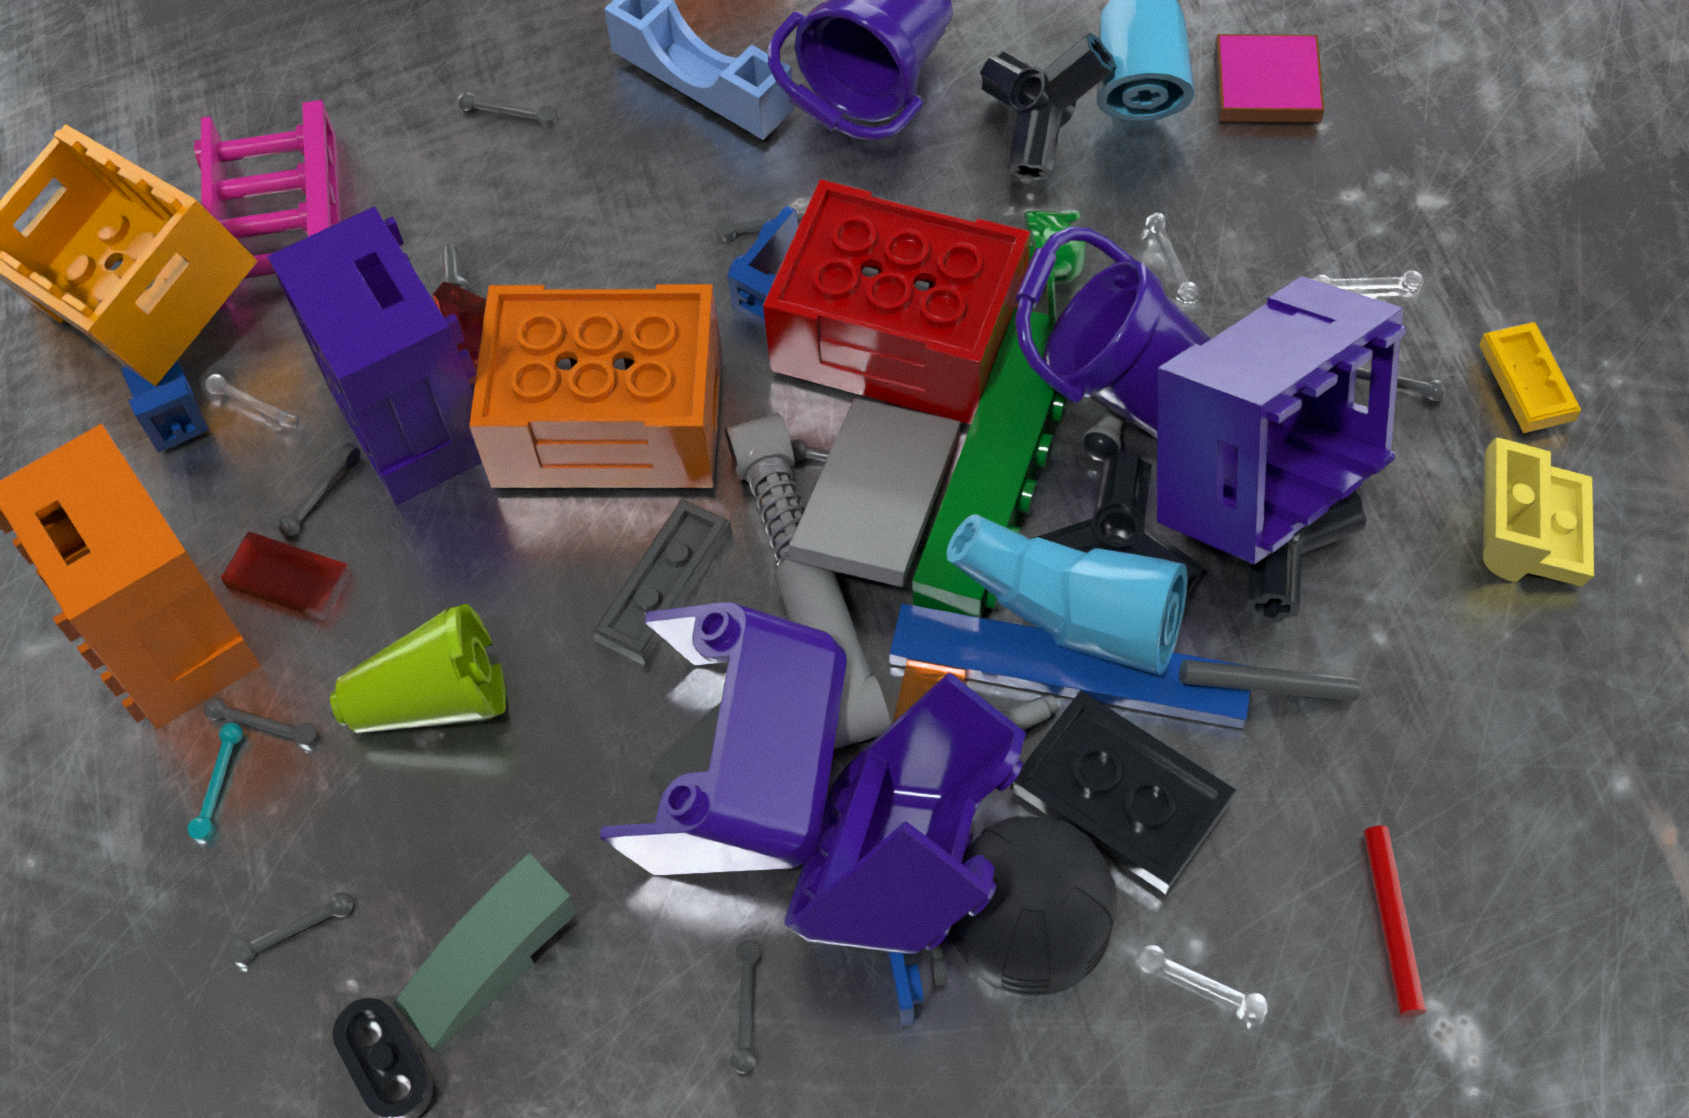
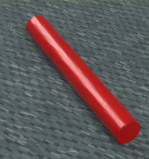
(1394, 922)

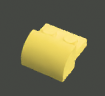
(1536, 516)

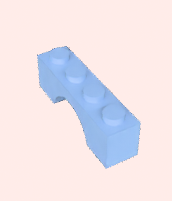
(665, 46)

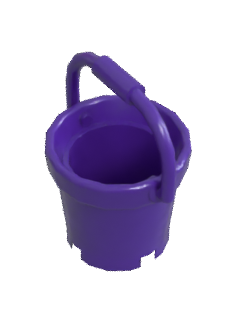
(861, 60)
(1109, 332)

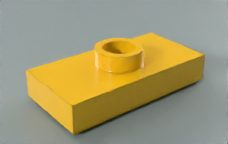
(1529, 377)

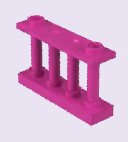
(315, 178)

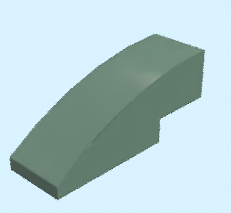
(485, 952)

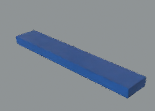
(1033, 661)

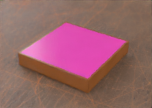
(1269, 78)

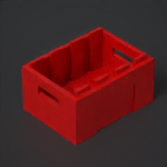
(881, 330)

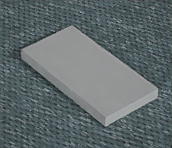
(875, 492)

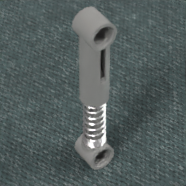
(810, 593)

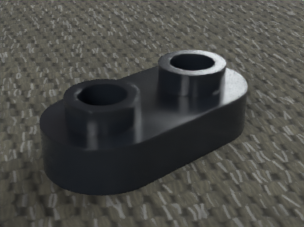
(385, 1063)

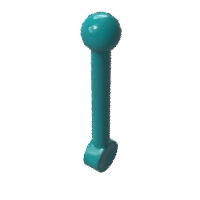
(201, 827)

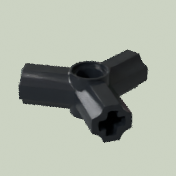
(1044, 99)
(1122, 512)
(1276, 578)

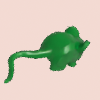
(1069, 257)

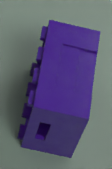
(383, 351)
(1266, 421)

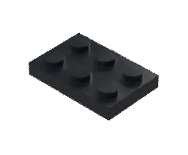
(1123, 790)

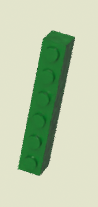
(992, 469)

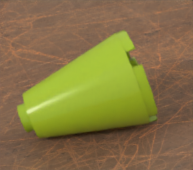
(424, 678)

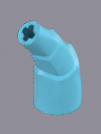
(1150, 59)
(1089, 602)

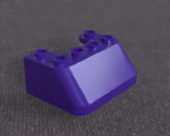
(901, 825)

